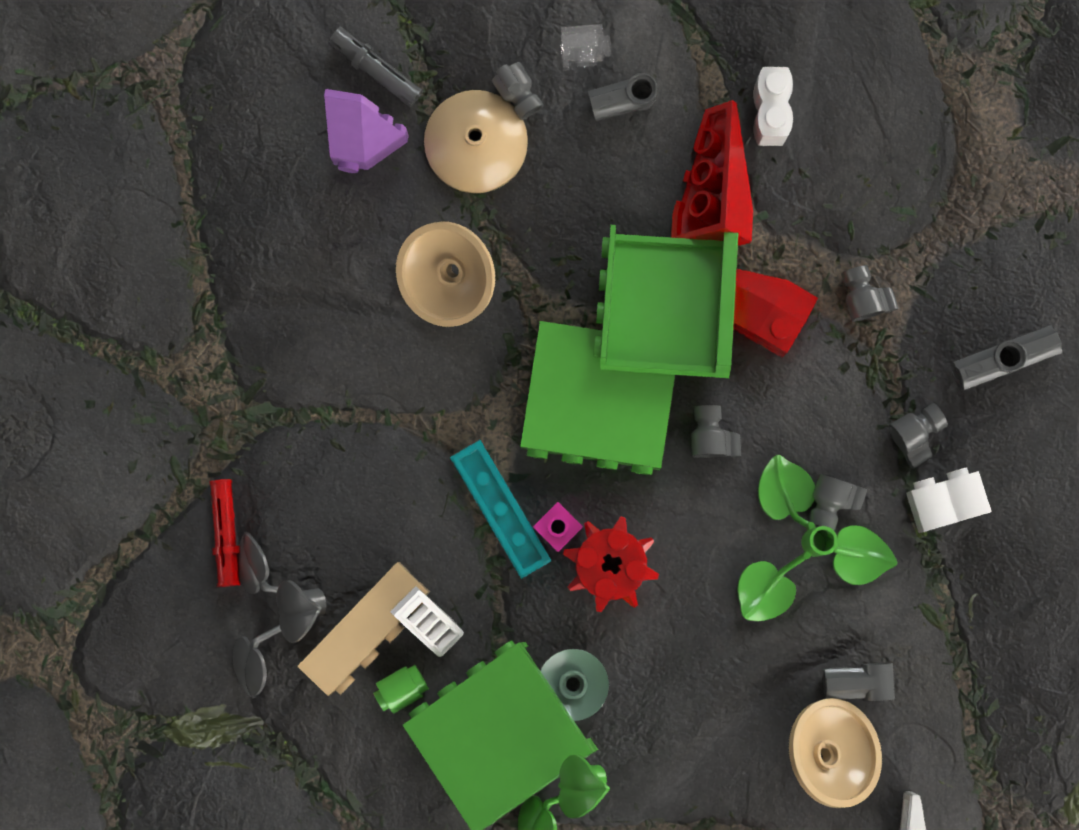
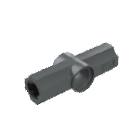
(1025, 350)

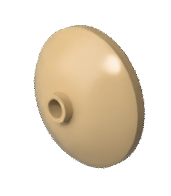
(475, 164)
(428, 279)
(848, 750)

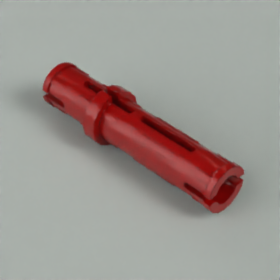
(224, 533)

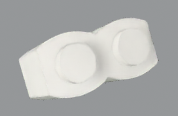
(771, 100)
(948, 501)

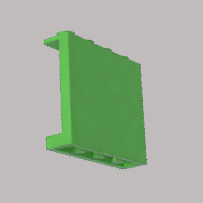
(667, 305)
(593, 411)
(496, 736)

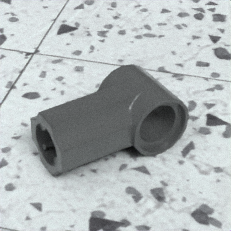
(618, 97)
(868, 682)

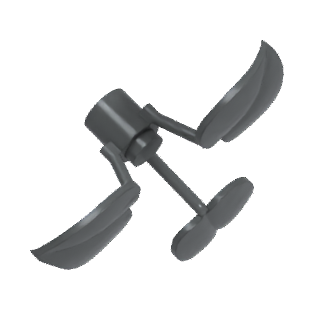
(296, 611)

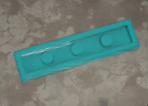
(500, 509)

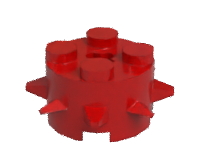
(618, 544)

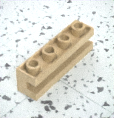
(360, 633)

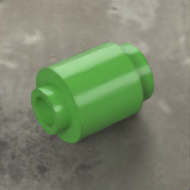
(400, 689)

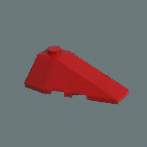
(718, 183)
(770, 310)

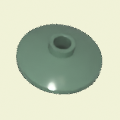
(592, 678)

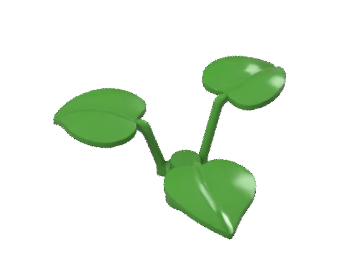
(859, 551)
(580, 792)

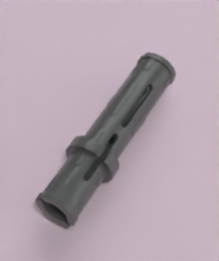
(363, 57)

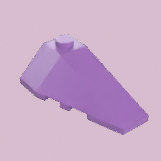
(358, 132)

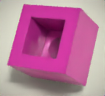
(557, 541)

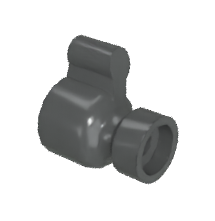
(515, 86)
(866, 300)
(912, 432)
(709, 439)
(833, 495)

